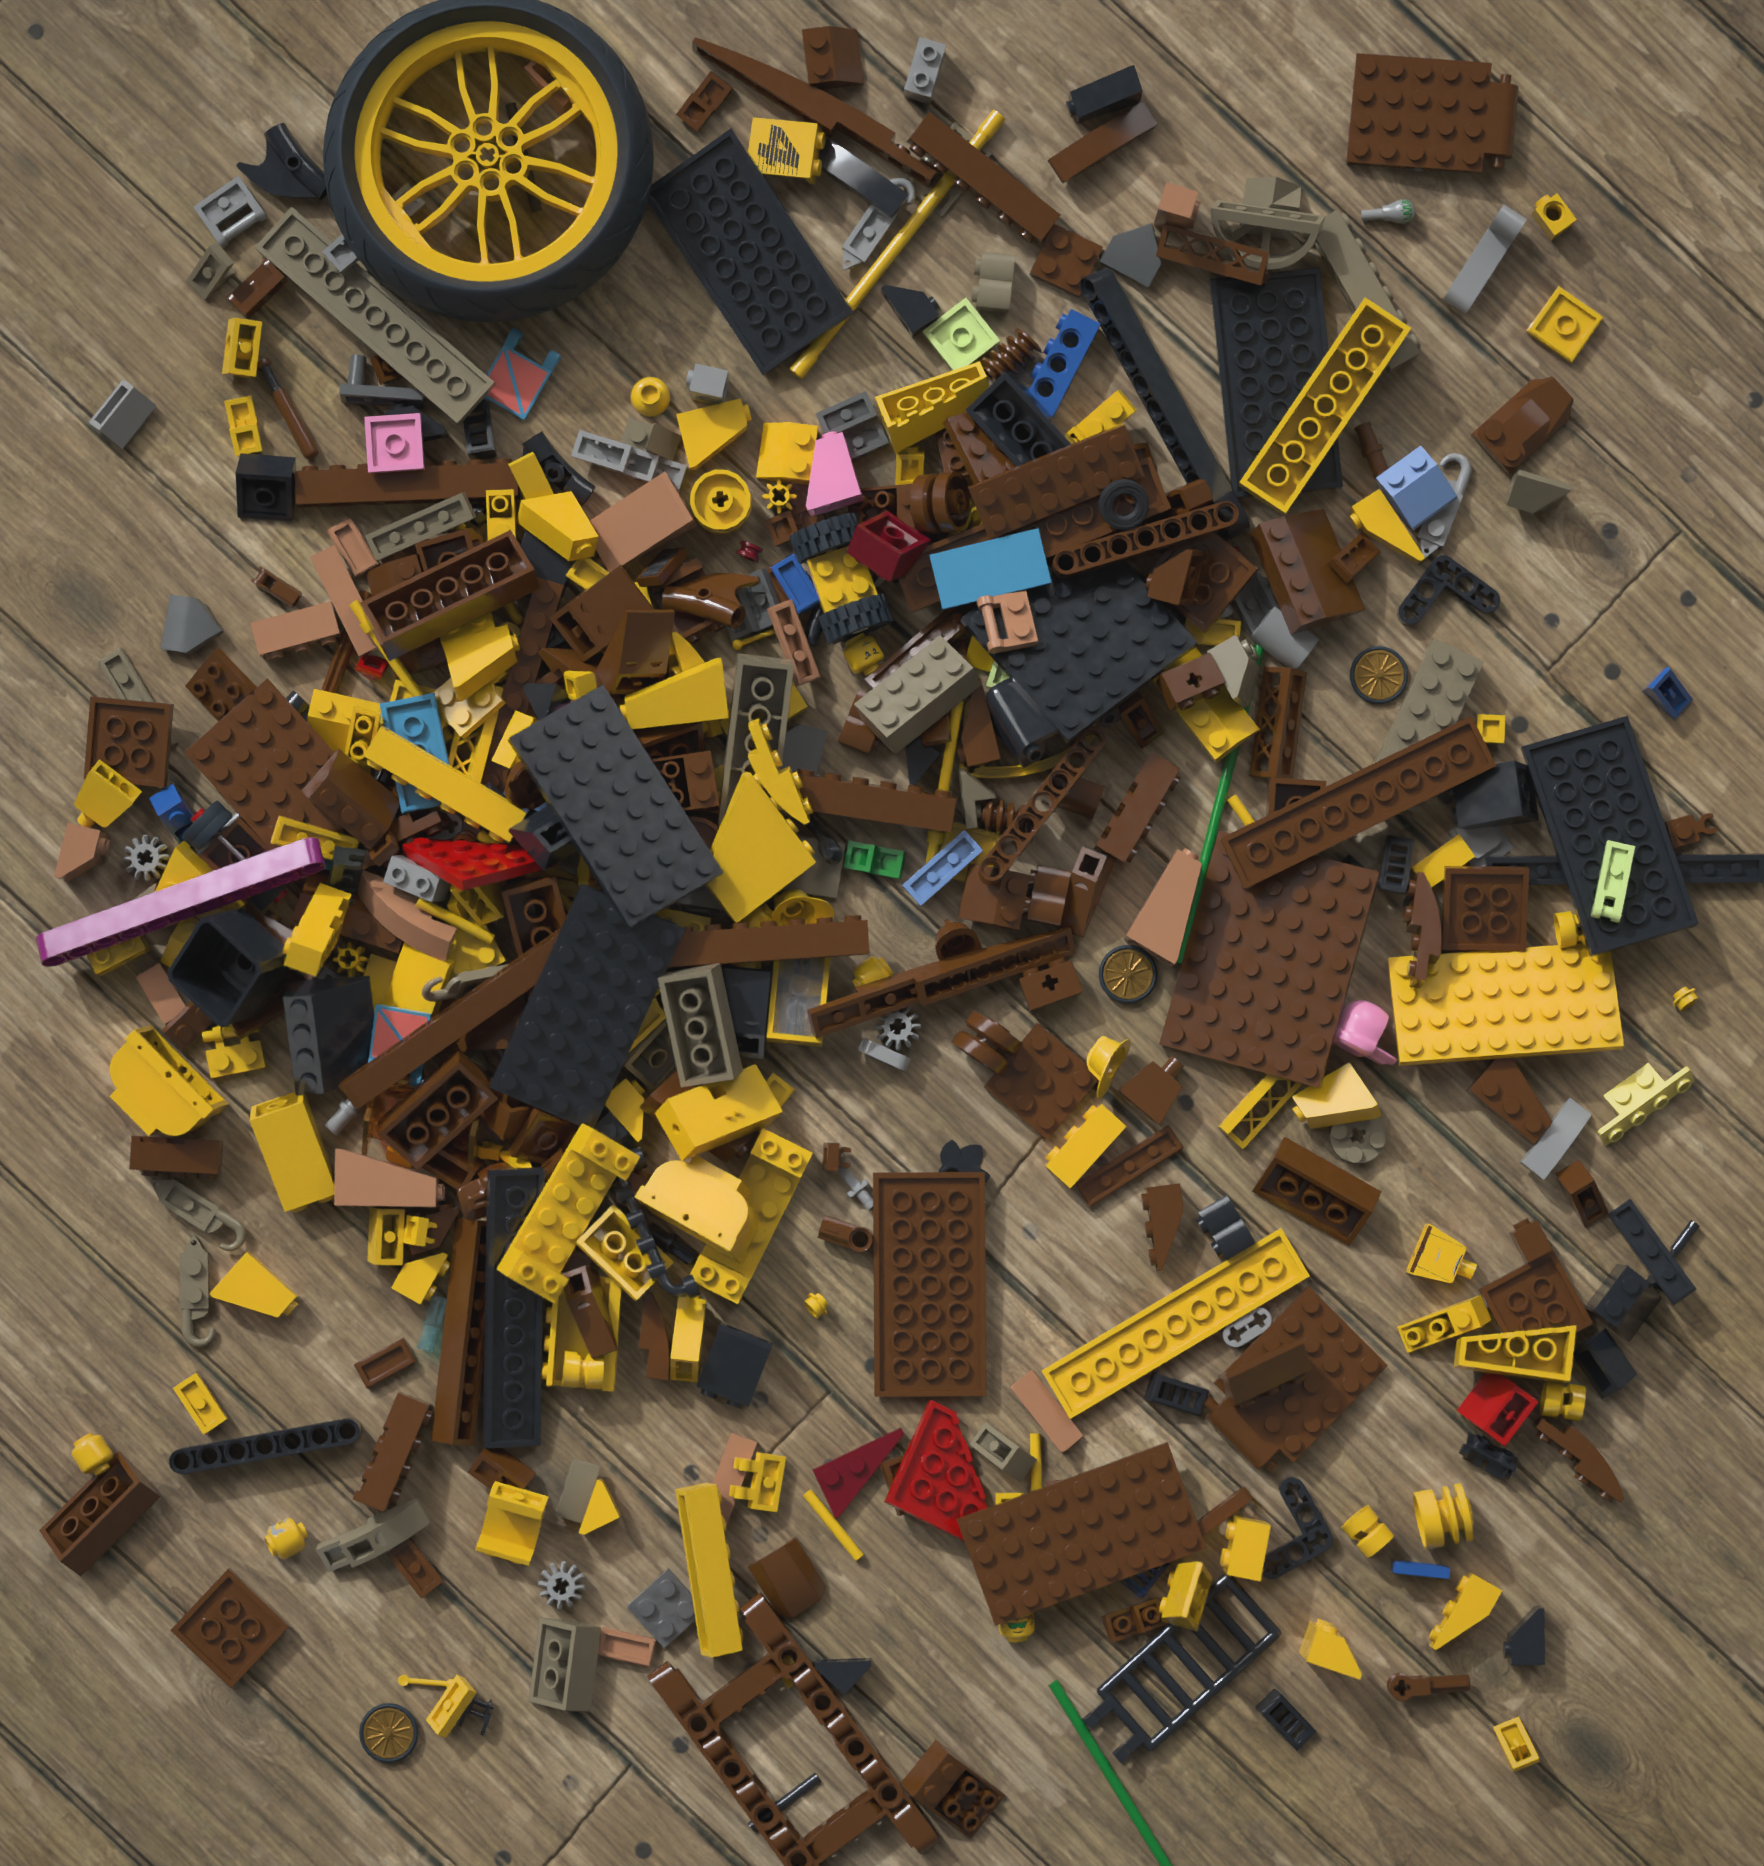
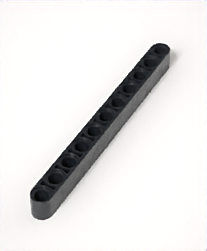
(1158, 392)

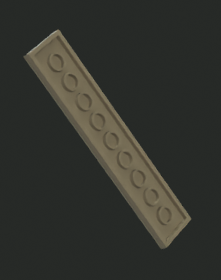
(376, 318)

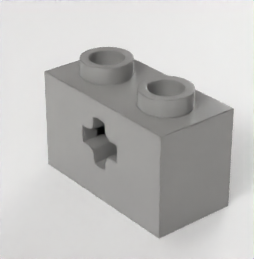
(924, 70)
(707, 384)
(415, 879)

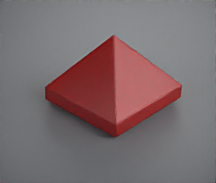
(372, 666)

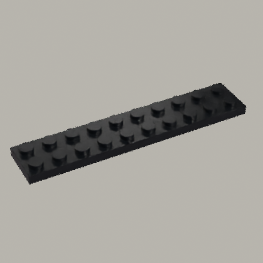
(511, 1318)

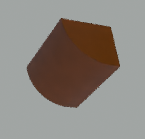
(1082, 798)
(451, 1166)

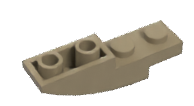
(375, 1537)

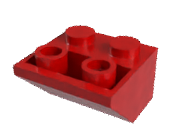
(1497, 1406)

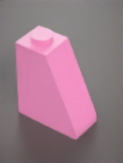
(832, 476)

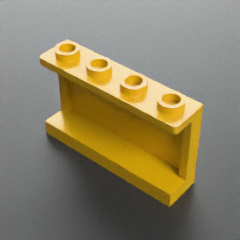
(567, 1337)

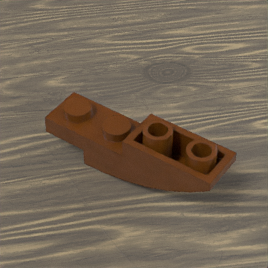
(406, 830)
(1424, 923)
(1590, 1464)

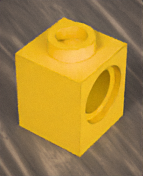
(1553, 228)

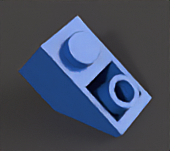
(173, 811)

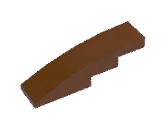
(1102, 142)

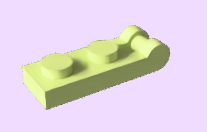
(1613, 880)

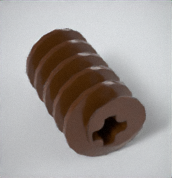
(1010, 355)
(1002, 817)

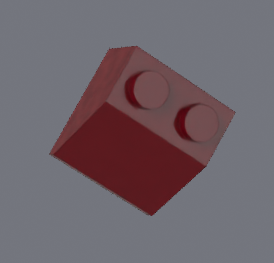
(887, 545)

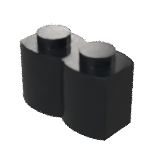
(1226, 1228)

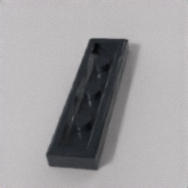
(1651, 1252)

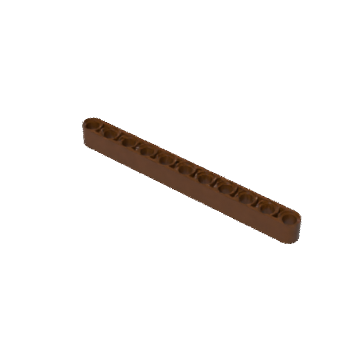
(447, 1025)

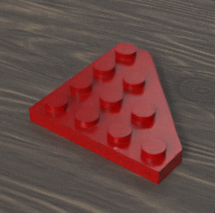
(470, 863)
(937, 1474)

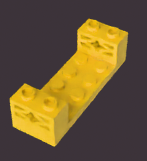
(772, 1178)
(565, 1211)

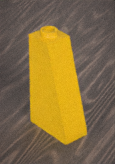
(683, 698)

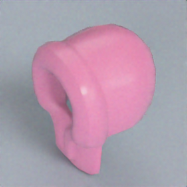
(1360, 1030)

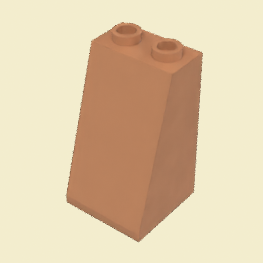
(641, 523)
(1165, 913)
(374, 1182)

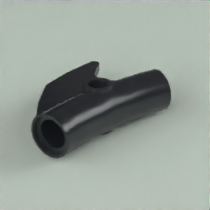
(276, 173)
(568, 477)

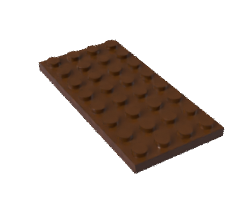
(929, 1284)
(1081, 1533)

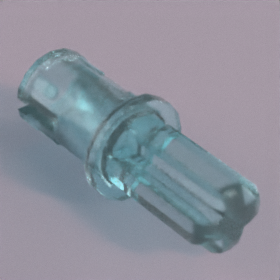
(432, 1324)

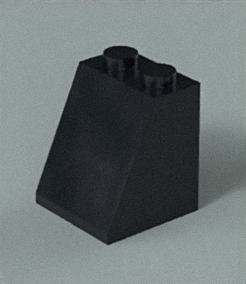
(1495, 798)
(1624, 1301)
(734, 1366)

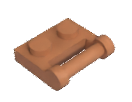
(1016, 619)

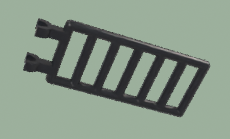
(1211, 1687)

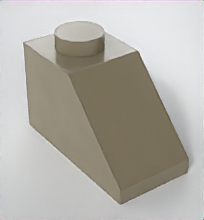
(1003, 1452)

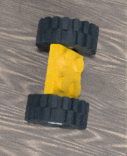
(840, 581)

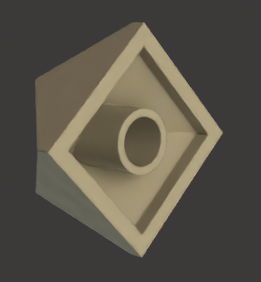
(1271, 193)
(1535, 492)

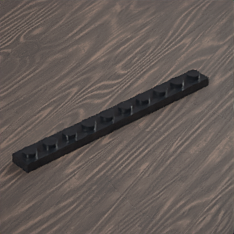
(1694, 867)

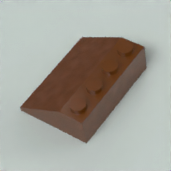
(1296, 562)

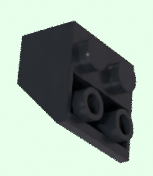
(543, 838)

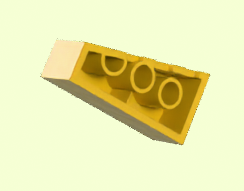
(923, 407)
(1525, 1354)

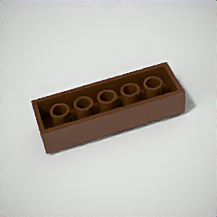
(450, 595)

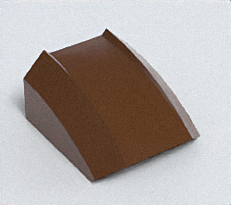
(442, 548)
(789, 1579)

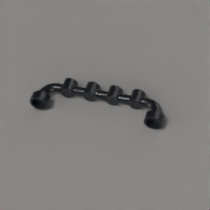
(646, 1242)

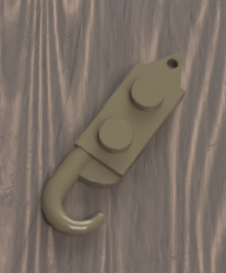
(458, 985)
(198, 1210)
(194, 1290)

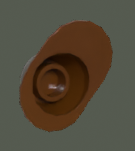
(955, 939)

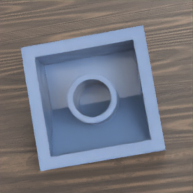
(1416, 488)

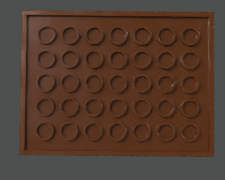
(1270, 966)

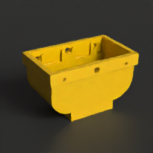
(156, 1089)
(704, 1202)

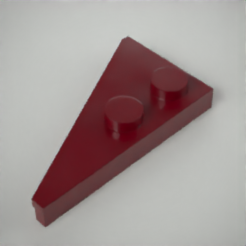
(848, 1473)

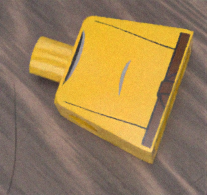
(1439, 1257)

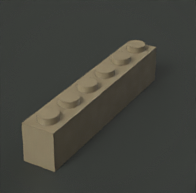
(1358, 278)

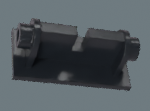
(1501, 1460)

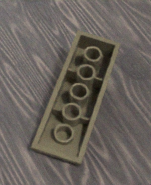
(761, 692)

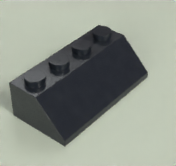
(1017, 421)

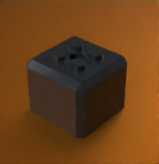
(213, 968)

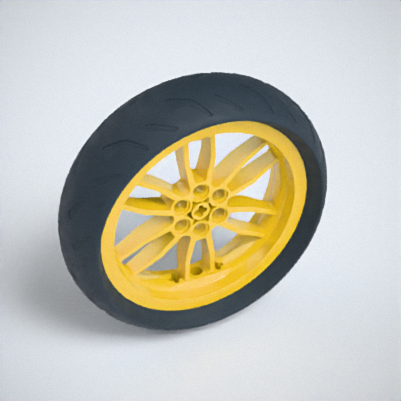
(387, 237)

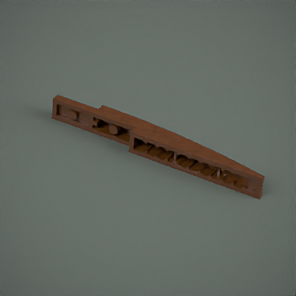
(816, 107)
(940, 980)

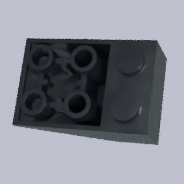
(749, 1007)

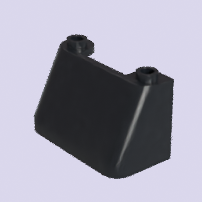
(1022, 725)

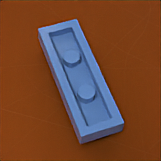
(942, 868)

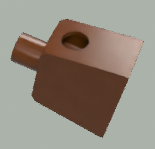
(1154, 1089)

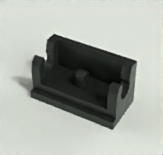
(346, 870)

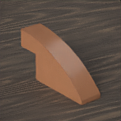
(399, 915)

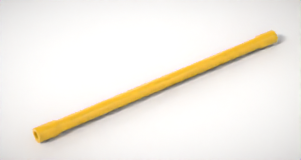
(810, 355)

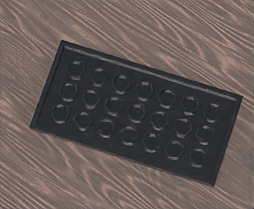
(748, 252)
(1266, 353)
(1599, 791)
(615, 806)
(585, 1009)

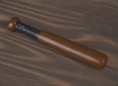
(294, 422)

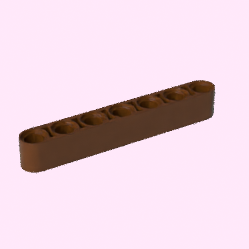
(1157, 533)
(1032, 814)

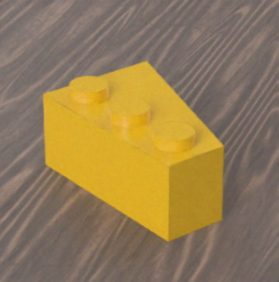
(186, 865)
(317, 930)

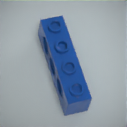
(1084, 330)

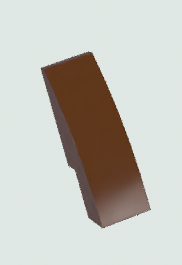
(655, 1339)

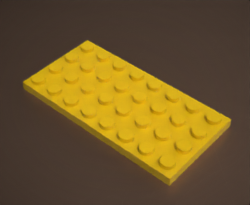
(1506, 1005)

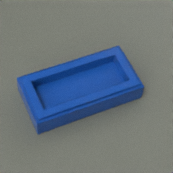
(796, 584)
(1420, 1569)

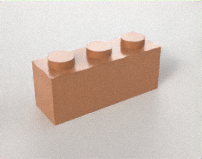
(1177, 207)
(296, 630)

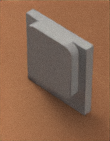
(1483, 842)

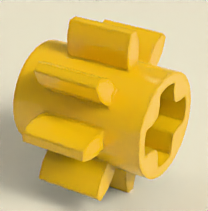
(779, 505)
(347, 953)

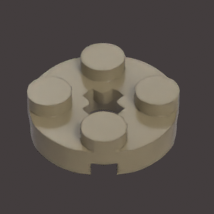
(1354, 1151)

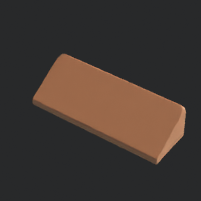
(793, 642)
(1046, 1411)

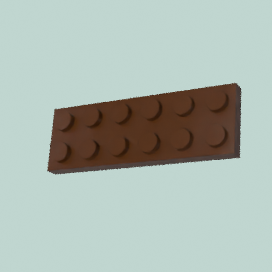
(1055, 481)

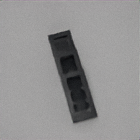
(861, 178)

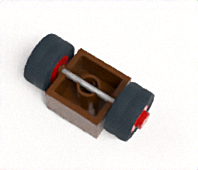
(231, 846)

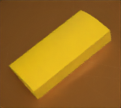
(411, 975)

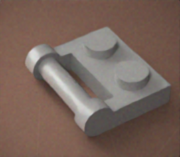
(225, 204)

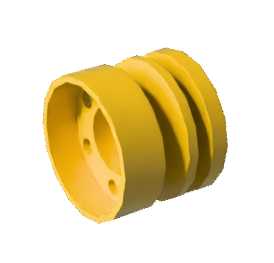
(1443, 1516)

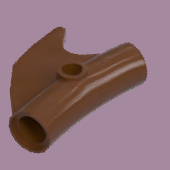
(710, 597)

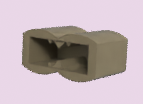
(994, 282)

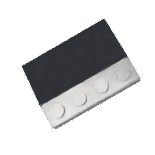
(328, 1030)

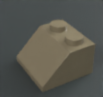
(1238, 667)

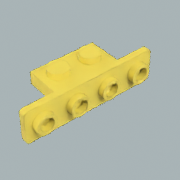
(1639, 1097)

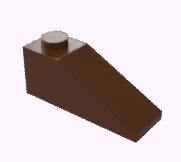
(978, 736)

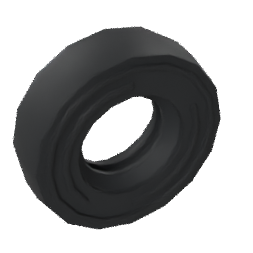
(1137, 514)

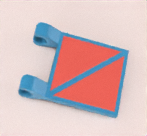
(518, 377)
(391, 1026)

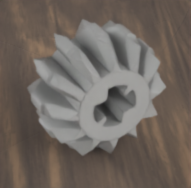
(145, 848)
(904, 1032)
(553, 1580)

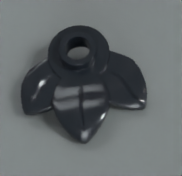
(961, 1160)

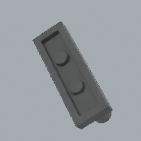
(357, 393)

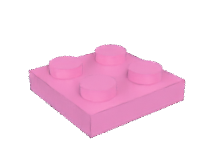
(394, 443)

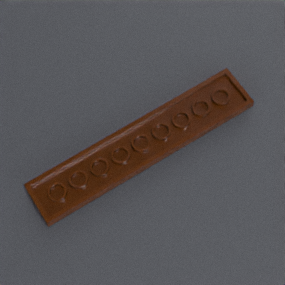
(1057, 532)
(1357, 802)

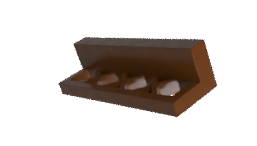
(1210, 263)
(1283, 723)

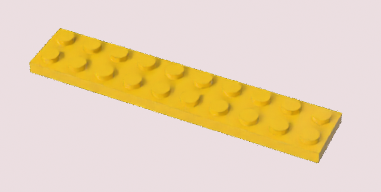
(1175, 1323)

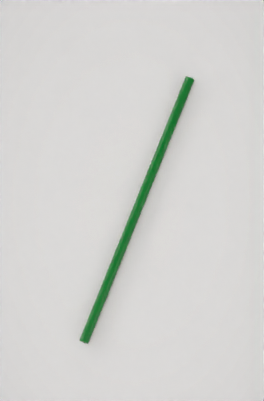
(1213, 828)
(1109, 1773)

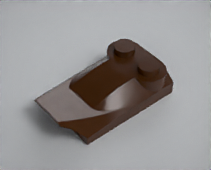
(1524, 423)

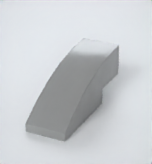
(1556, 1139)

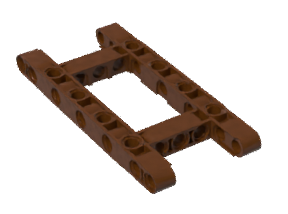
(746, 1785)

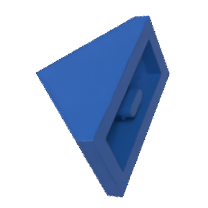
(1668, 693)

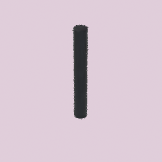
(789, 1798)

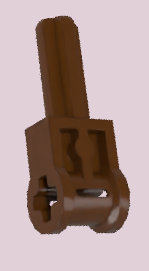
(1426, 1685)

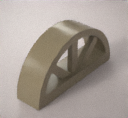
(1268, 218)

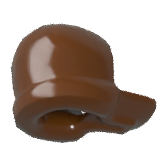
(474, 1194)

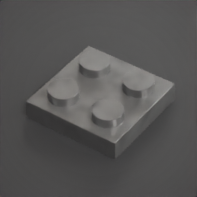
(664, 1608)

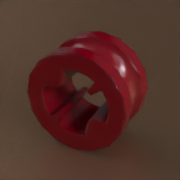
(749, 551)

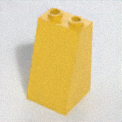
(293, 1151)

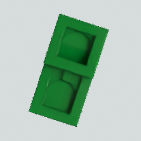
(874, 859)

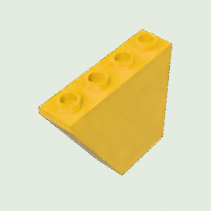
(755, 850)

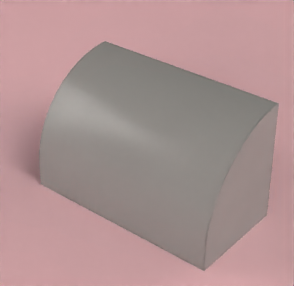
(122, 413)
(1276, 639)

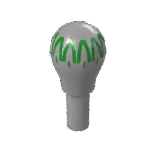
(1399, 211)

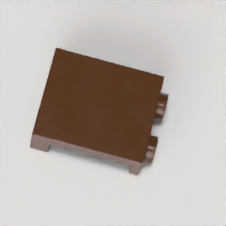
(687, 625)

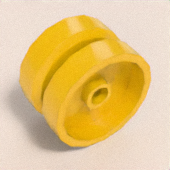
(716, 486)

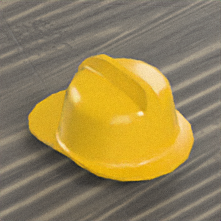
(798, 905)
(1105, 1060)

